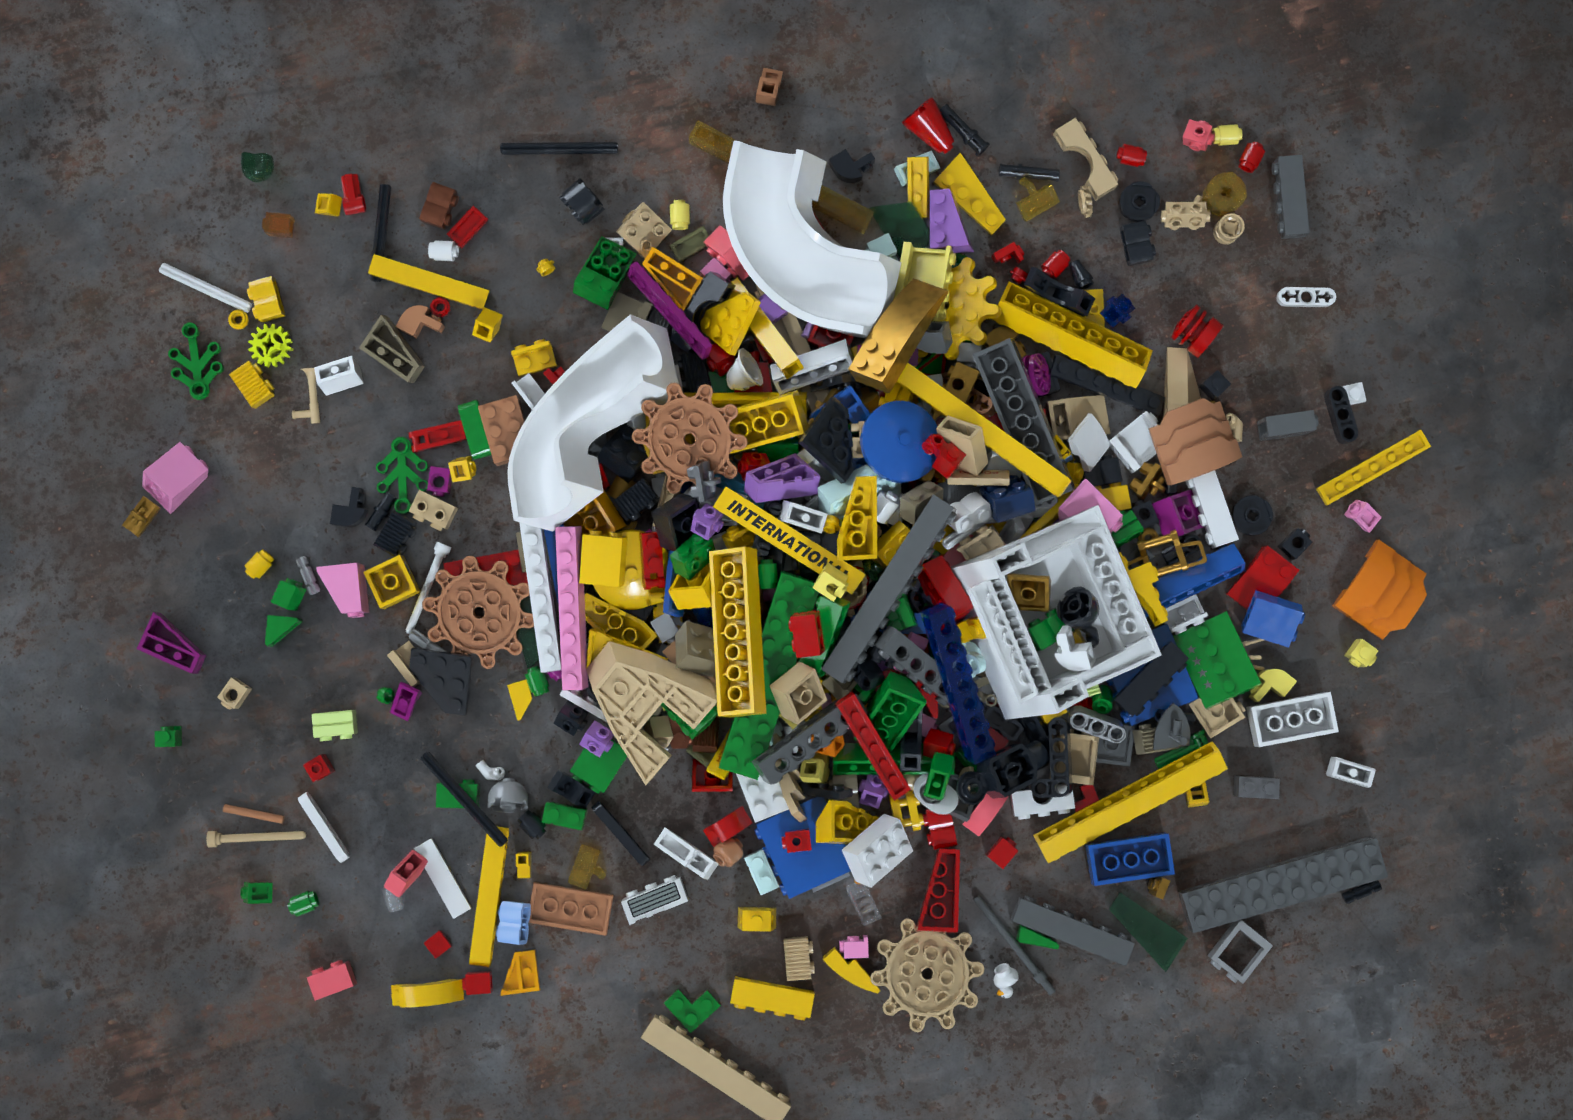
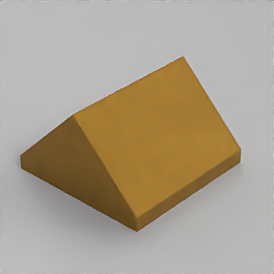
(1030, 591)

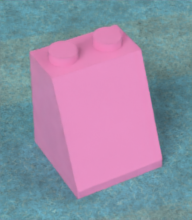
(174, 476)
(1085, 497)
(347, 587)

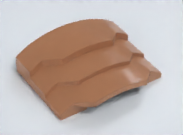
(1194, 441)

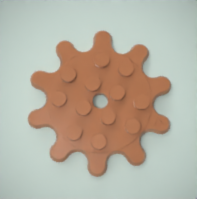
(684, 416)
(485, 590)

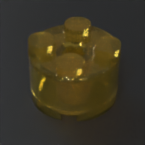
(1224, 183)

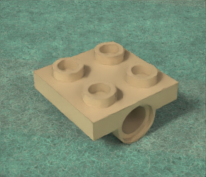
(643, 229)

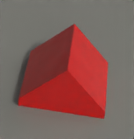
(706, 782)

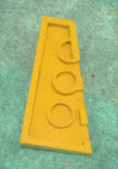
(970, 194)

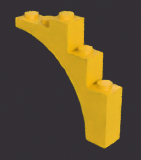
(1148, 596)

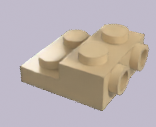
(1218, 717)

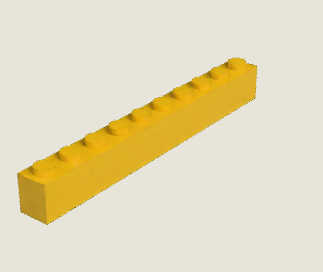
(1130, 802)

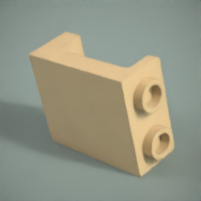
(1083, 757)

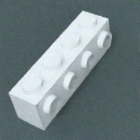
(817, 366)
(1213, 509)

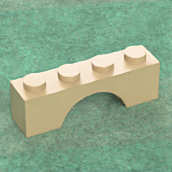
(1073, 138)

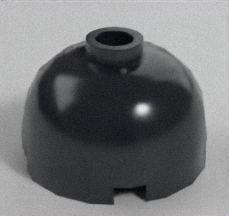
(1078, 608)

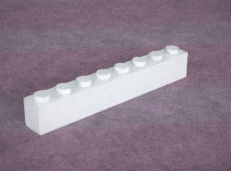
(541, 598)

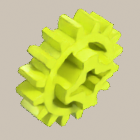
(271, 337)

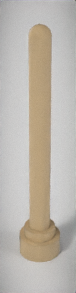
(215, 838)

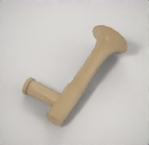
(314, 406)

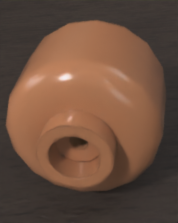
(728, 852)

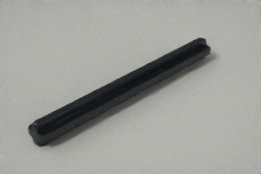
(559, 148)
(464, 799)

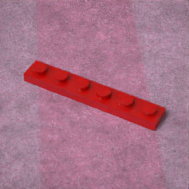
(872, 746)

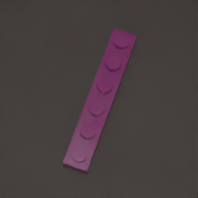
(669, 310)

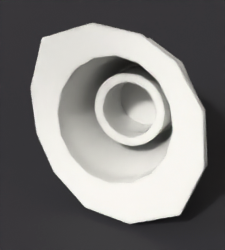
(744, 372)

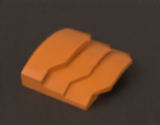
(1383, 592)

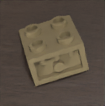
(622, 307)

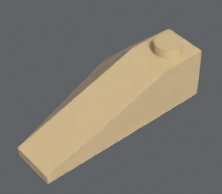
(1179, 380)

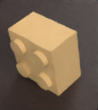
(798, 693)

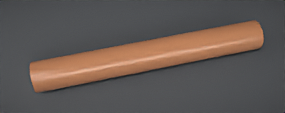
(253, 813)

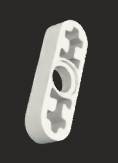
(1291, 291)

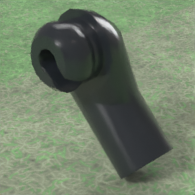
(1091, 635)

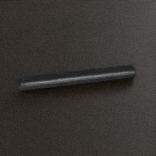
(381, 224)

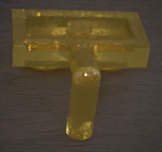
(1037, 201)
(586, 866)

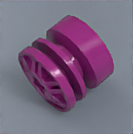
(1038, 373)

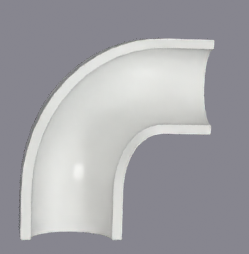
(603, 389)

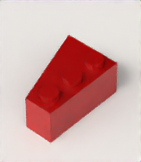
(944, 587)

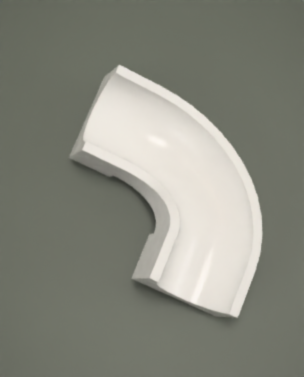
(790, 253)

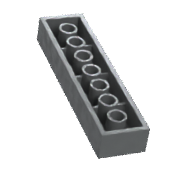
(1020, 409)

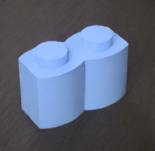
(513, 922)

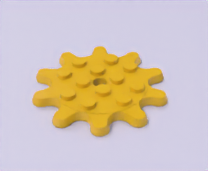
(968, 307)

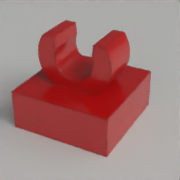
(553, 377)

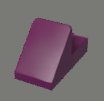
(405, 701)

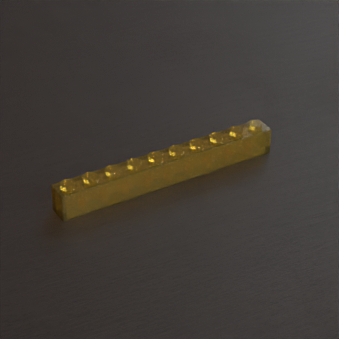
(829, 201)

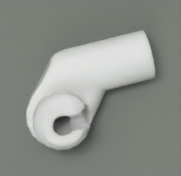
(492, 773)

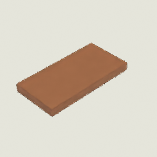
(570, 908)

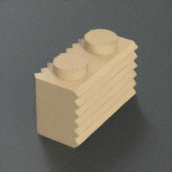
(797, 958)

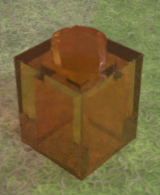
(278, 225)

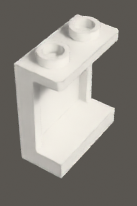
(1134, 442)

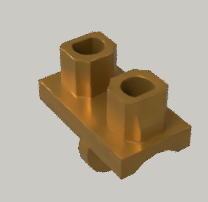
(1143, 488)
(141, 516)

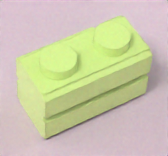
(334, 724)

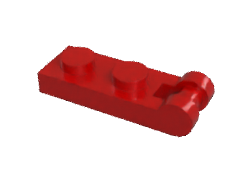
(437, 436)
(651, 560)

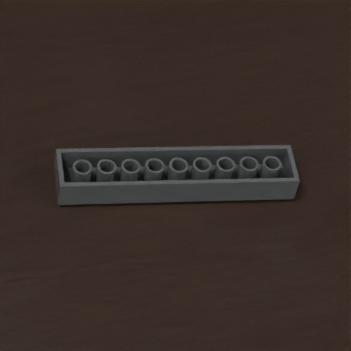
(1282, 884)

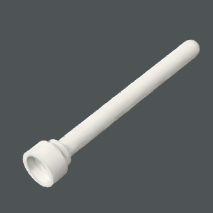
(441, 551)

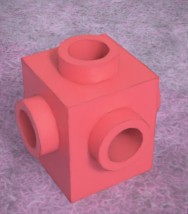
(1198, 135)

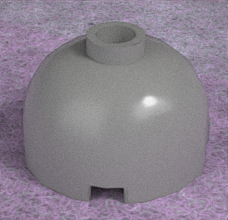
(507, 796)

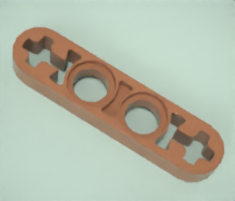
(981, 398)

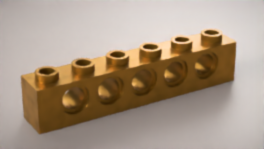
(956, 373)

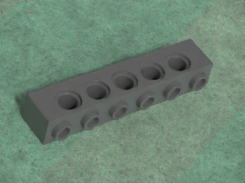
(888, 644)
(799, 737)

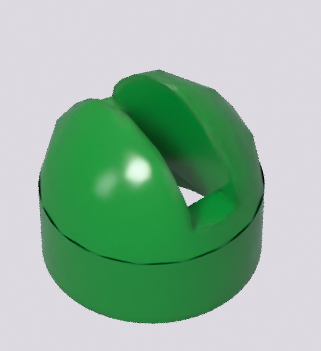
(381, 695)

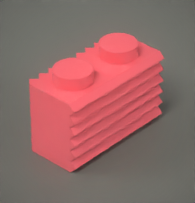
(405, 873)

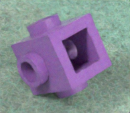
(707, 521)
(597, 739)
(874, 787)

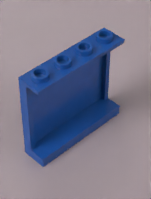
(1179, 691)
(801, 869)

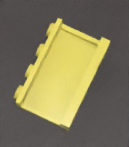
(927, 266)

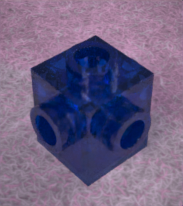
(1117, 310)

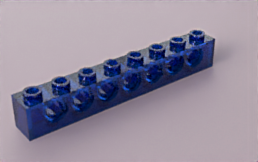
(933, 619)

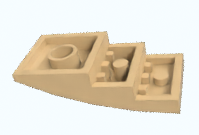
(790, 789)

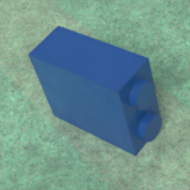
(1272, 619)

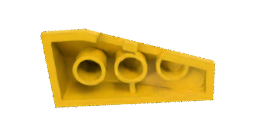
(859, 526)
(841, 822)

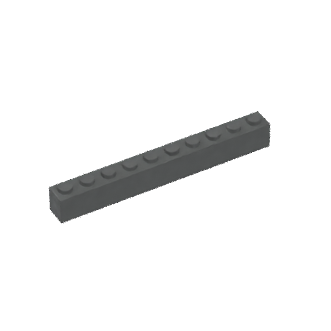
(889, 589)

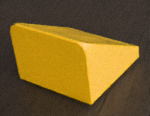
(328, 204)

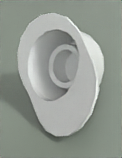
(943, 806)

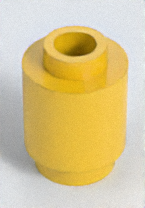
(259, 564)

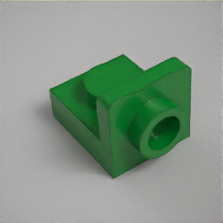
(257, 892)

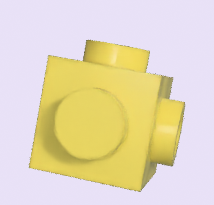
(1361, 653)

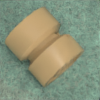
(1228, 228)

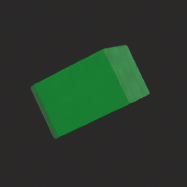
(279, 627)

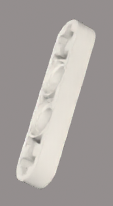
(323, 827)

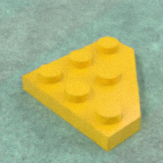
(730, 321)

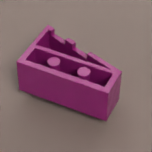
(170, 645)

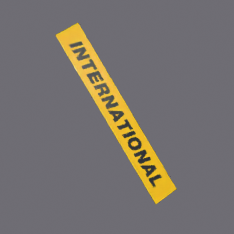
(783, 536)

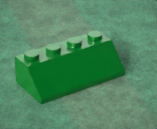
(894, 708)

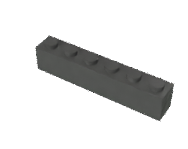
(1073, 931)

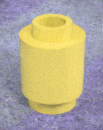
(1227, 135)
(679, 215)

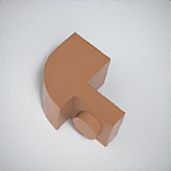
(769, 87)
(415, 318)

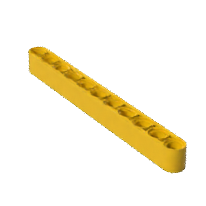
(994, 437)

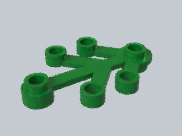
(196, 364)
(401, 472)

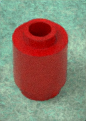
(1131, 155)
(1251, 157)
(1055, 264)

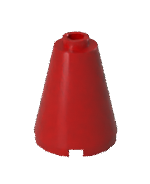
(930, 126)

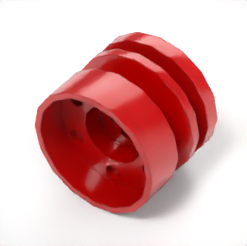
(1196, 330)

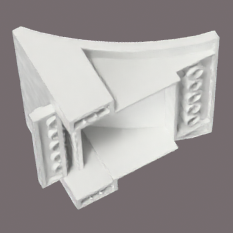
(1073, 555)

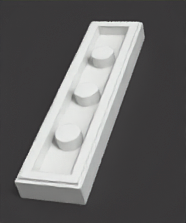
(443, 879)

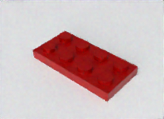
(512, 558)

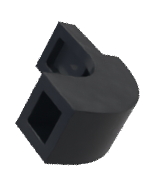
(1068, 297)
(911, 746)

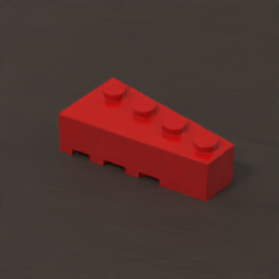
(941, 899)

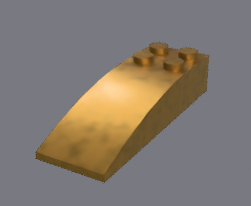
(897, 335)

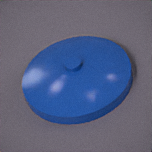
(894, 440)

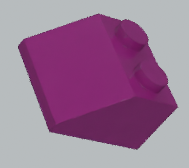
(1177, 514)

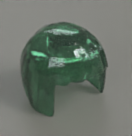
(257, 166)

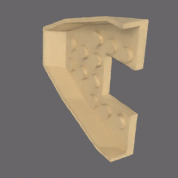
(631, 689)

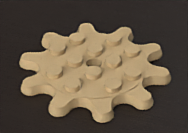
(933, 996)

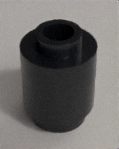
(532, 825)

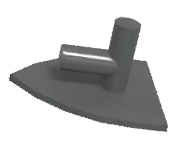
(1172, 729)

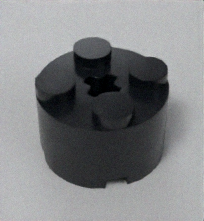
(582, 201)

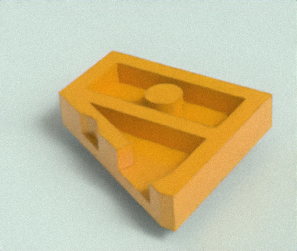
(522, 974)

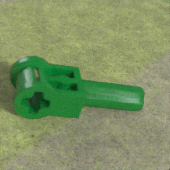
(1175, 754)

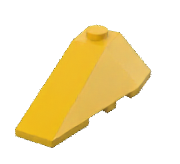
(617, 622)

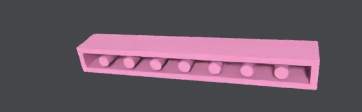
(571, 608)

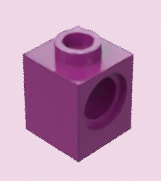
(436, 472)

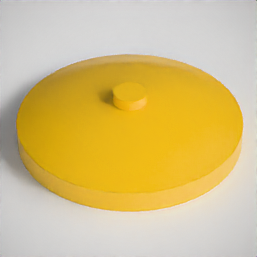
(632, 594)

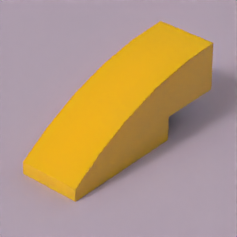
(850, 970)

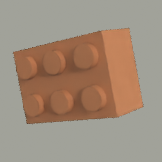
(501, 425)

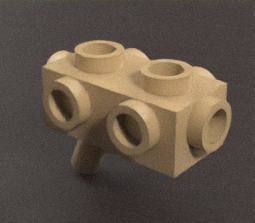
(1185, 214)

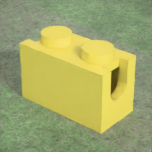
(831, 582)

